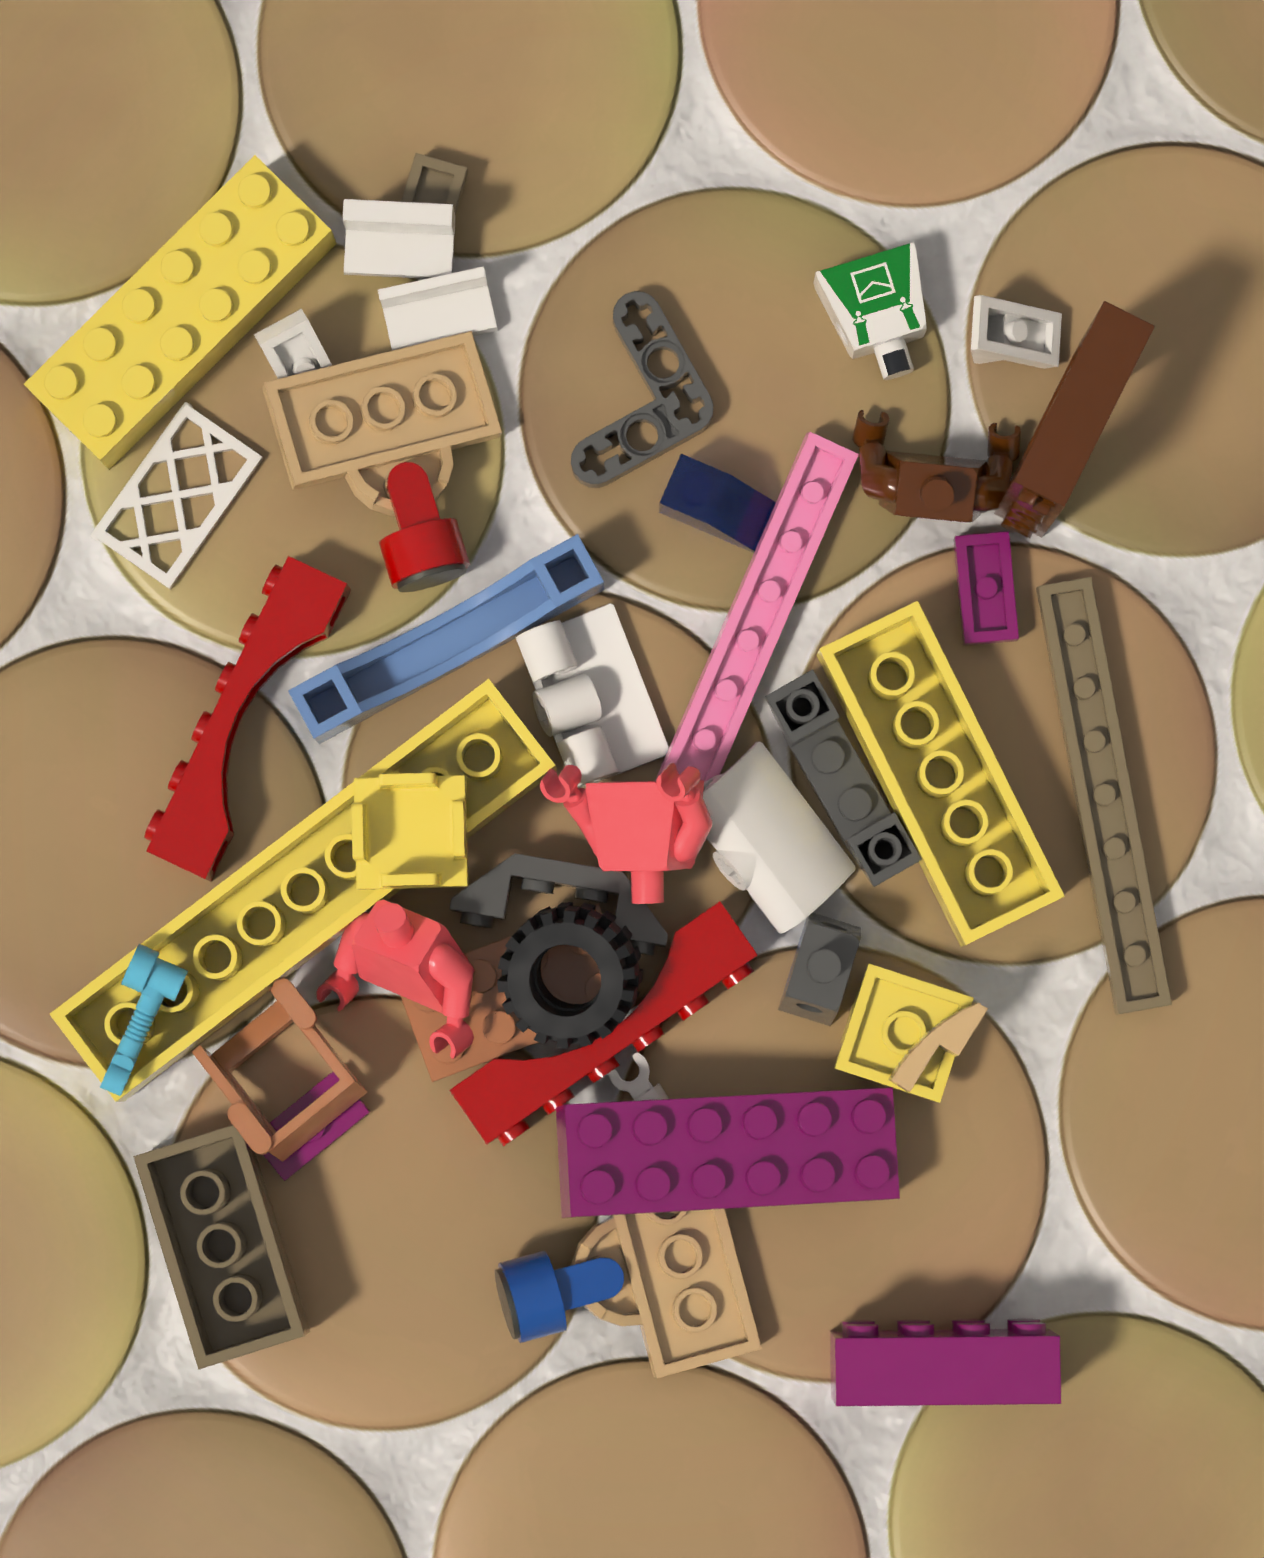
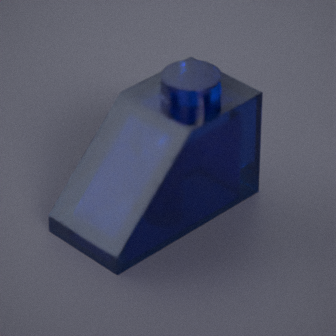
(716, 503)

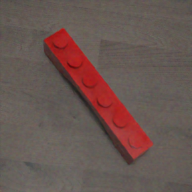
(295, 617)
(510, 1090)

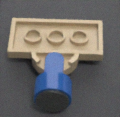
(648, 1270)

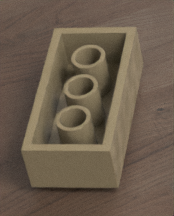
(221, 1246)

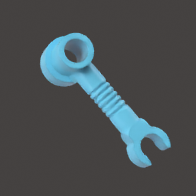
(154, 981)

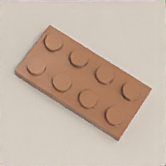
(565, 971)

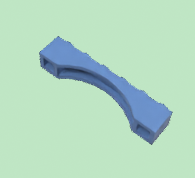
(449, 641)

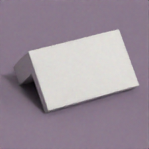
(398, 238)
(438, 308)

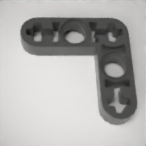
(659, 412)

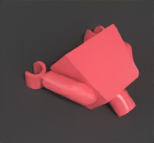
(637, 823)
(409, 959)

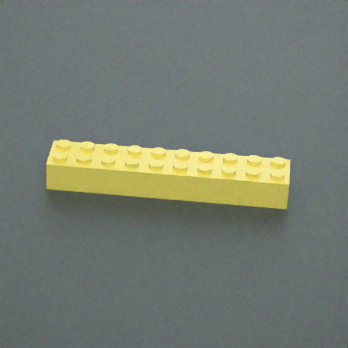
(294, 896)

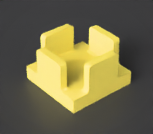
(410, 831)
(888, 1020)

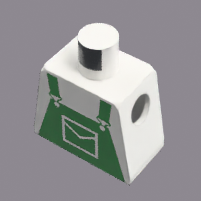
(876, 306)

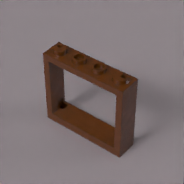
(1073, 421)

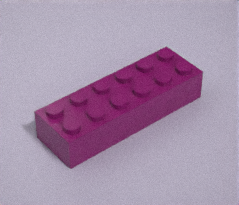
(727, 1152)

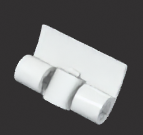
(592, 695)
(772, 840)

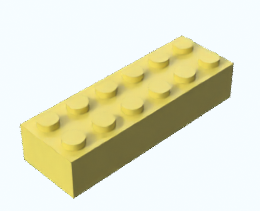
(181, 312)
(939, 773)

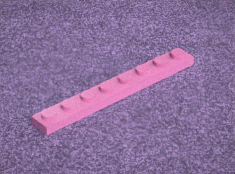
(761, 607)

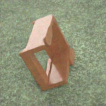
(243, 1112)

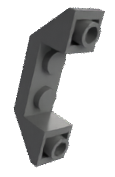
(840, 779)
(490, 895)

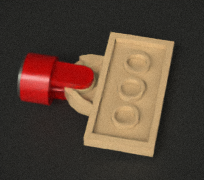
(392, 436)

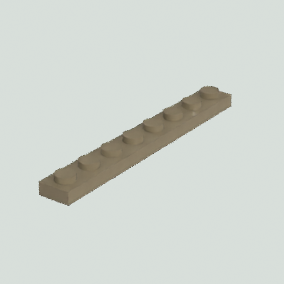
(1103, 796)

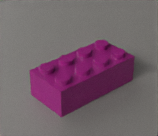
(945, 1366)

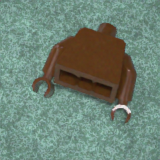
(930, 483)

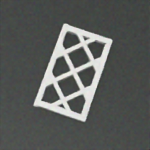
(190, 539)

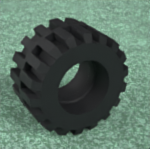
(538, 1007)

